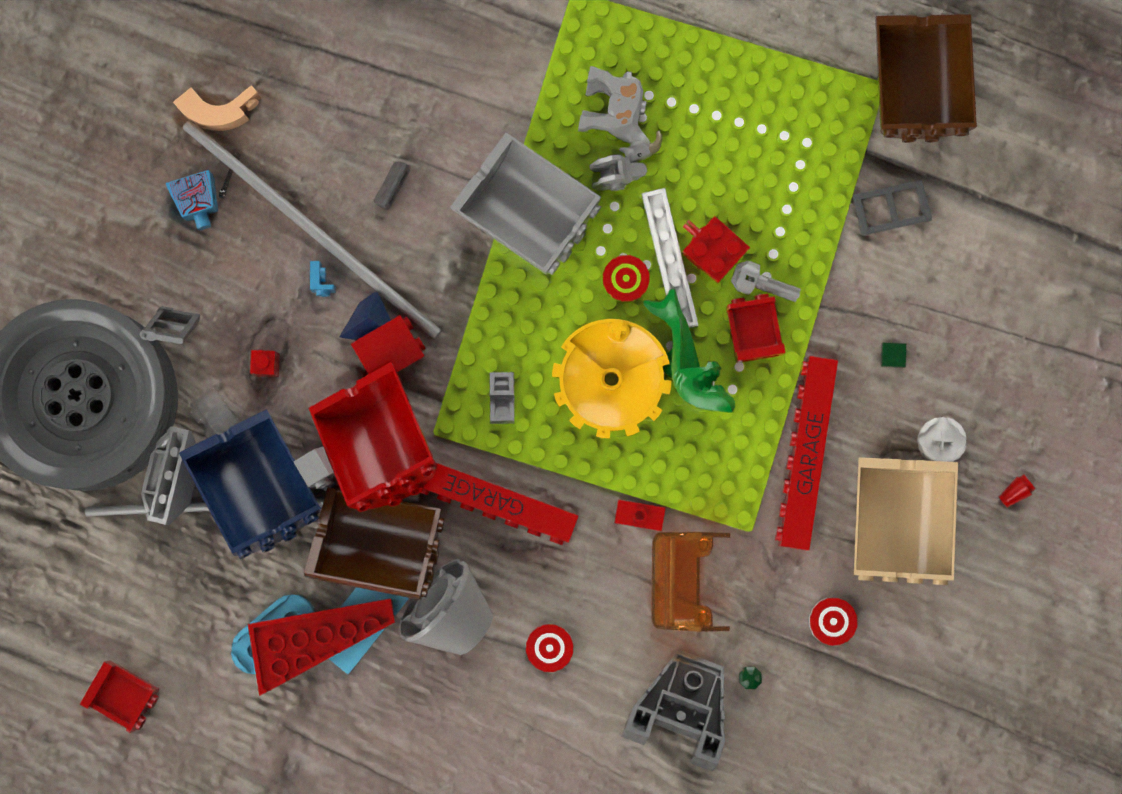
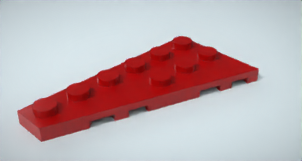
(299, 642)

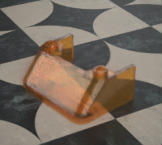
(678, 581)

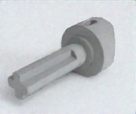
(761, 282)

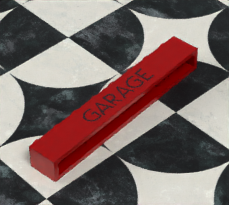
(807, 454)
(502, 502)

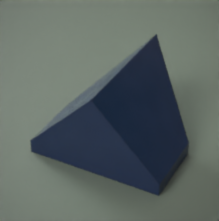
(366, 318)

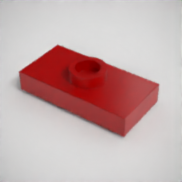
(639, 515)

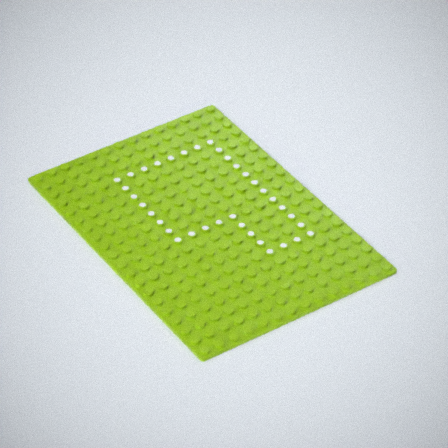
(744, 139)

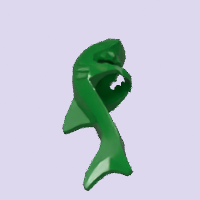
(690, 379)

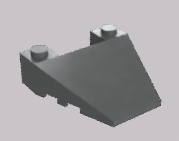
(685, 700)

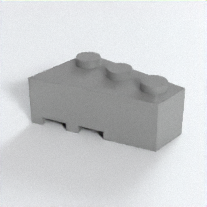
(316, 469)

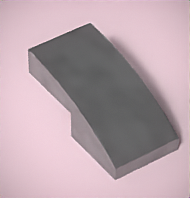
(502, 398)

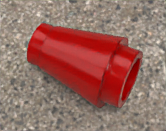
(1016, 491)

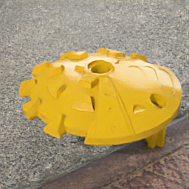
(616, 349)

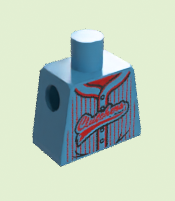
(195, 197)

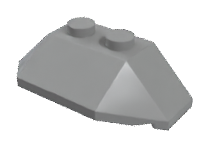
(167, 481)

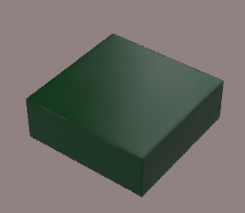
(893, 355)

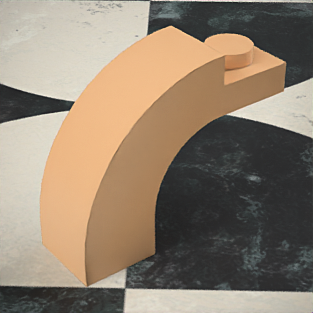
(217, 117)

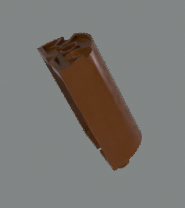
(925, 76)
(377, 548)

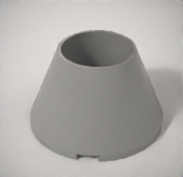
(452, 614)

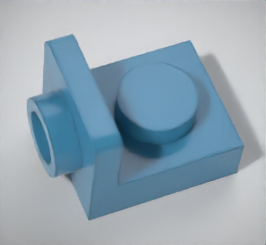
(317, 276)

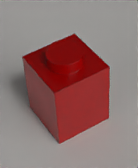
(264, 363)

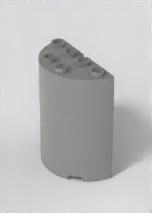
(527, 205)

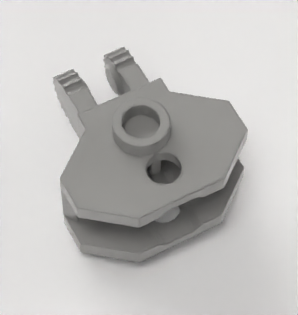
(616, 172)

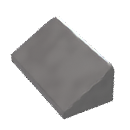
(391, 185)

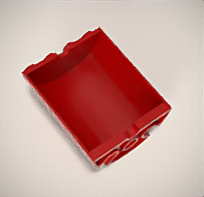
(374, 441)

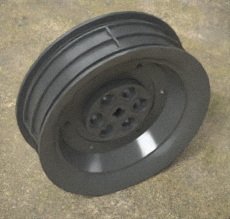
(136, 395)

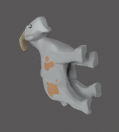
(623, 113)

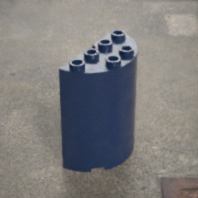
(251, 485)

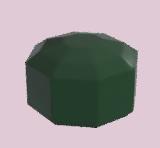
(750, 677)

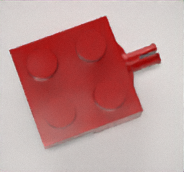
(714, 248)

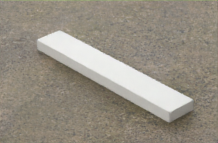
(668, 251)

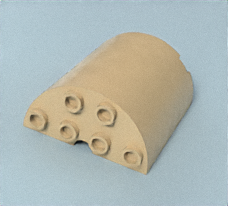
(906, 520)

